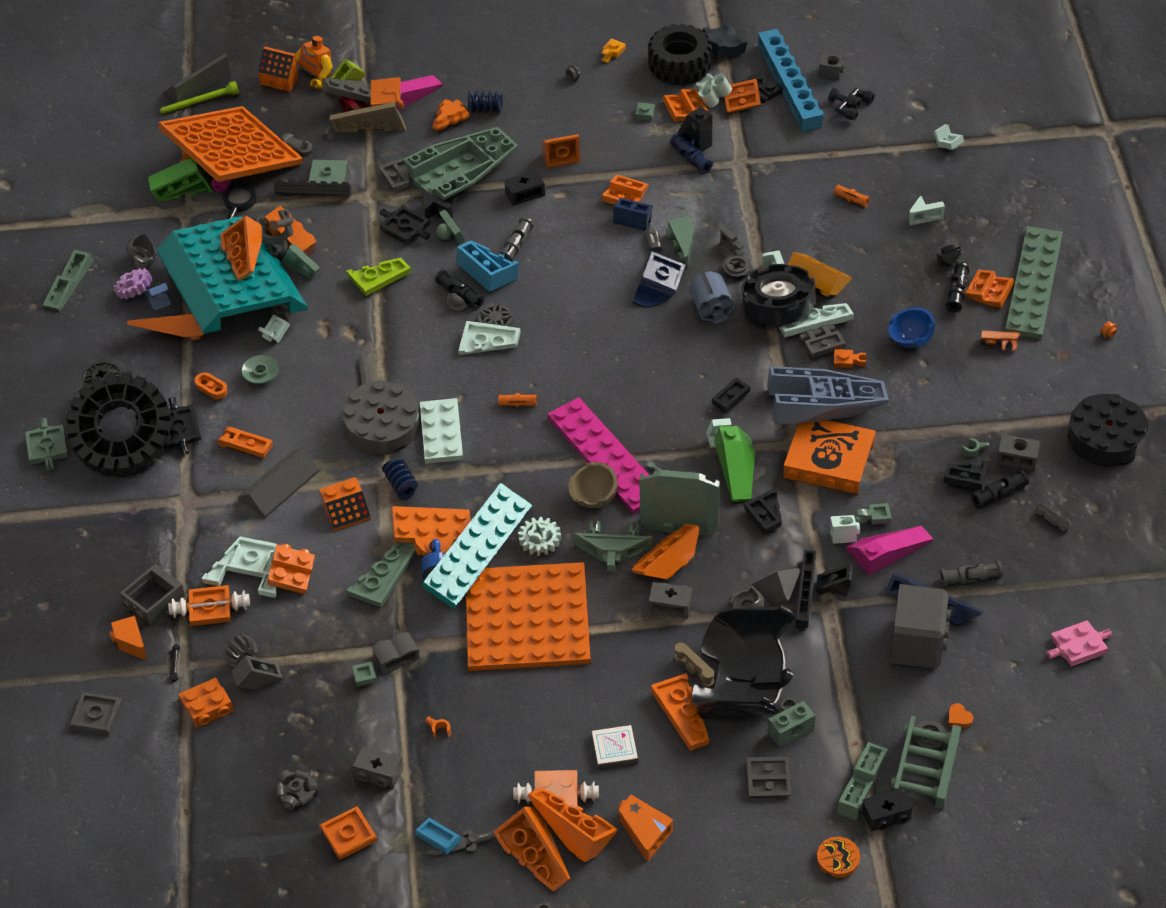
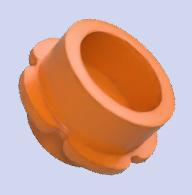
(1109, 329)

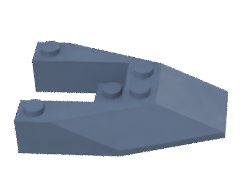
(821, 394)

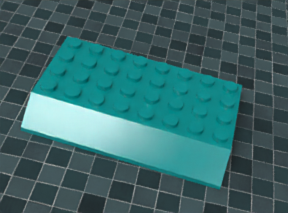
(209, 283)

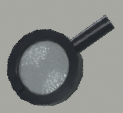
(239, 199)

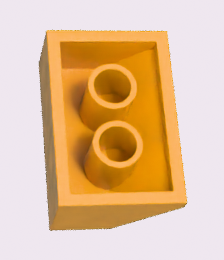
(826, 278)

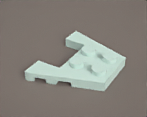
(245, 557)

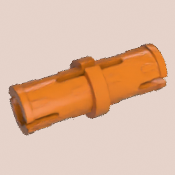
(850, 196)
(517, 400)

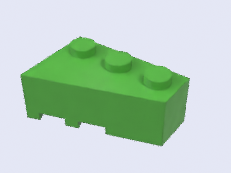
(180, 180)

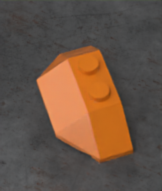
(669, 554)

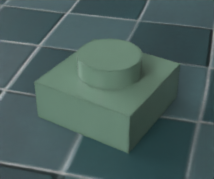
(645, 111)
(364, 674)

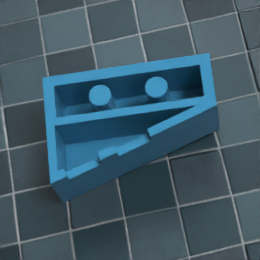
(486, 267)

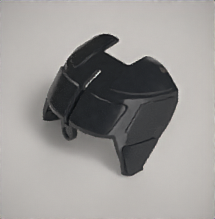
(748, 651)

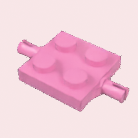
(1079, 643)

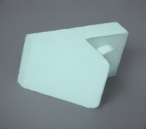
(926, 213)

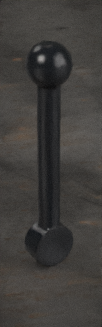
(174, 676)

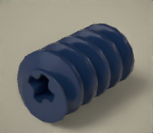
(485, 101)
(400, 478)

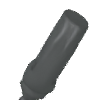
(653, 238)

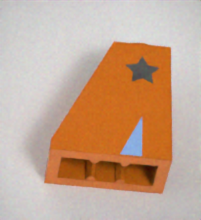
(644, 825)

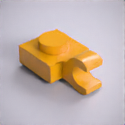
(612, 49)

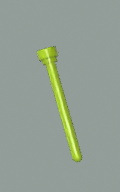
(230, 89)

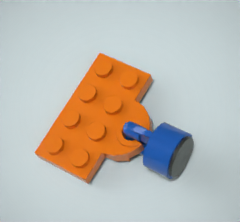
(429, 530)

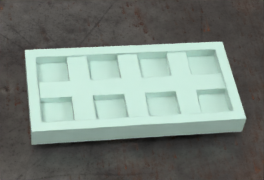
(441, 431)

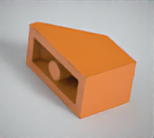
(128, 637)

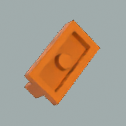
(994, 337)

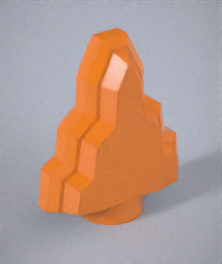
(449, 114)

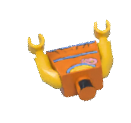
(315, 60)

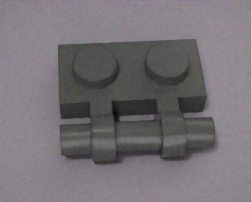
(822, 340)

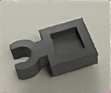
(729, 240)

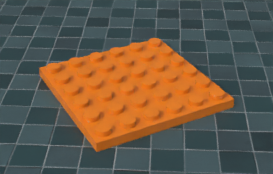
(230, 143)
(528, 617)

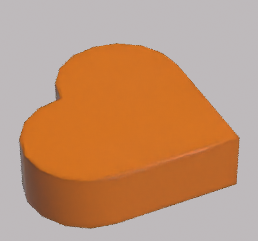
(959, 716)

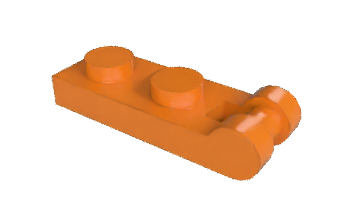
(245, 442)

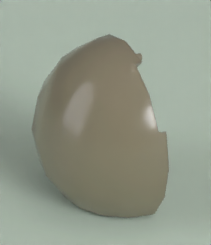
(593, 485)

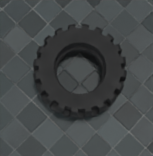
(676, 40)

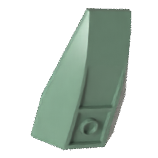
(459, 162)

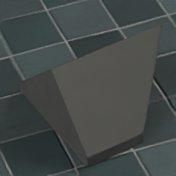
(778, 586)

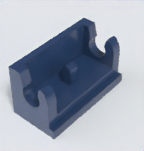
(632, 213)

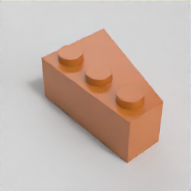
(300, 236)

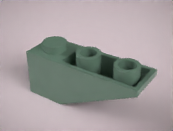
(682, 236)

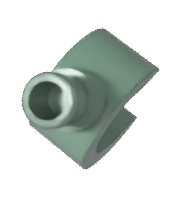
(976, 445)

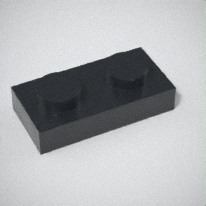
(731, 394)

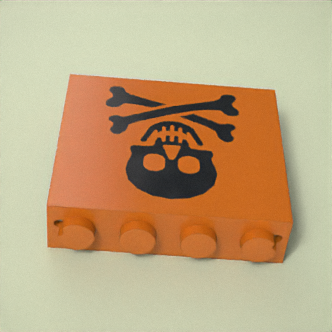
(829, 455)

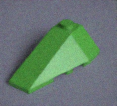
(737, 461)

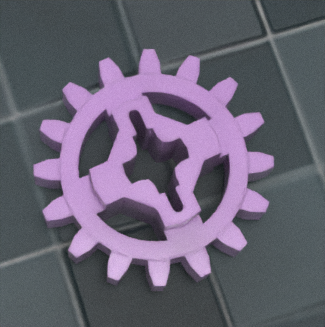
(133, 283)

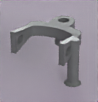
(279, 243)

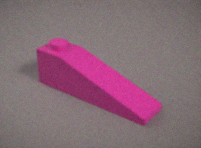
(418, 88)
(883, 549)

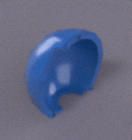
(912, 327)

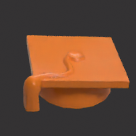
(386, 91)

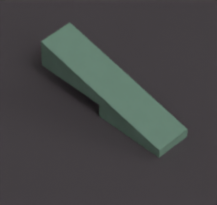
(68, 281)
(861, 781)

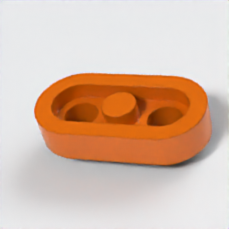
(213, 386)

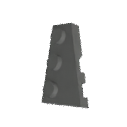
(348, 88)

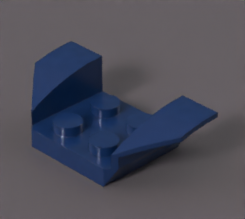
(658, 280)

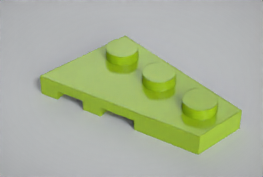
(379, 276)

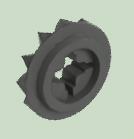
(734, 261)
(929, 743)

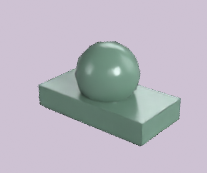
(449, 229)

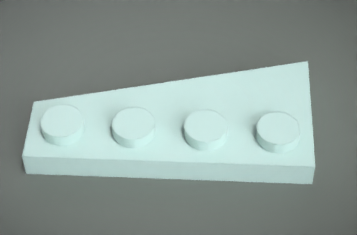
(818, 317)

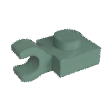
(876, 513)

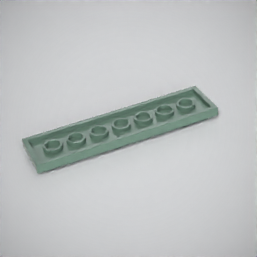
(1034, 282)

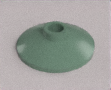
(260, 369)

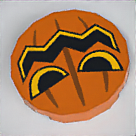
(838, 857)

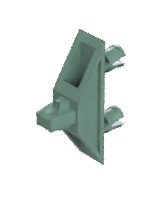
(613, 548)

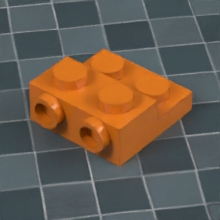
(290, 568)
(206, 702)

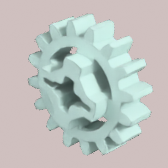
(539, 536)

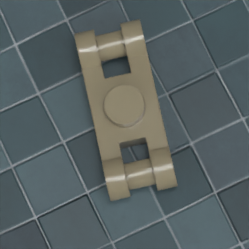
(694, 664)

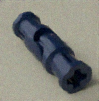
(691, 153)

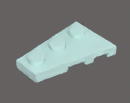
(487, 337)

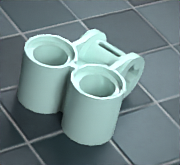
(712, 88)

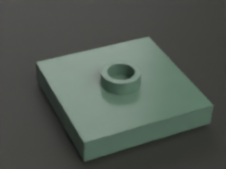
(328, 171)

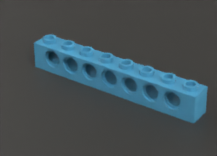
(789, 77)

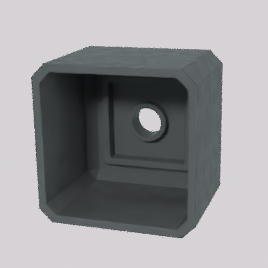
(920, 626)

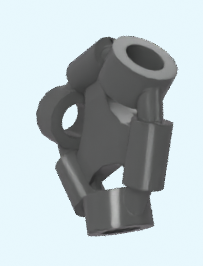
(288, 786)

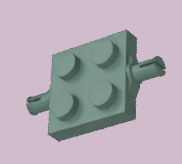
(46, 444)

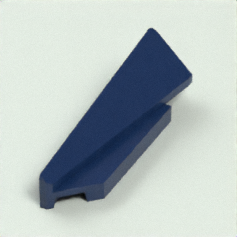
(960, 611)

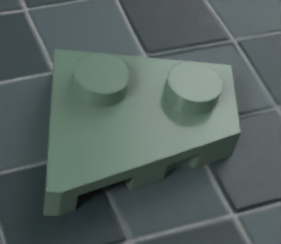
(300, 262)

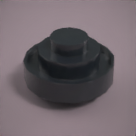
(949, 254)

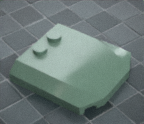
(678, 499)

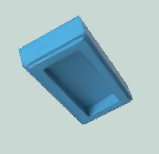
(438, 836)

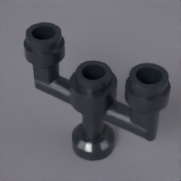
(852, 102)

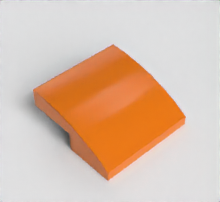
(743, 96)
(681, 105)
(624, 188)
(989, 289)

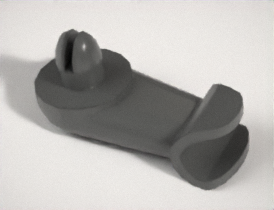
(302, 147)

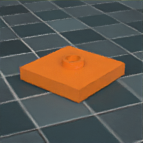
(348, 833)

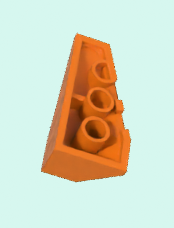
(242, 245)
(178, 325)
(578, 831)
(532, 844)

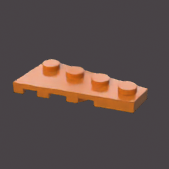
(675, 700)

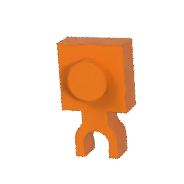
(847, 359)

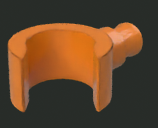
(436, 724)

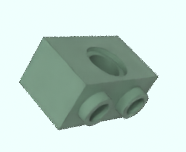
(791, 724)

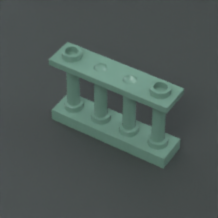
(946, 757)

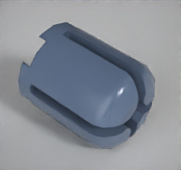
(719, 298)

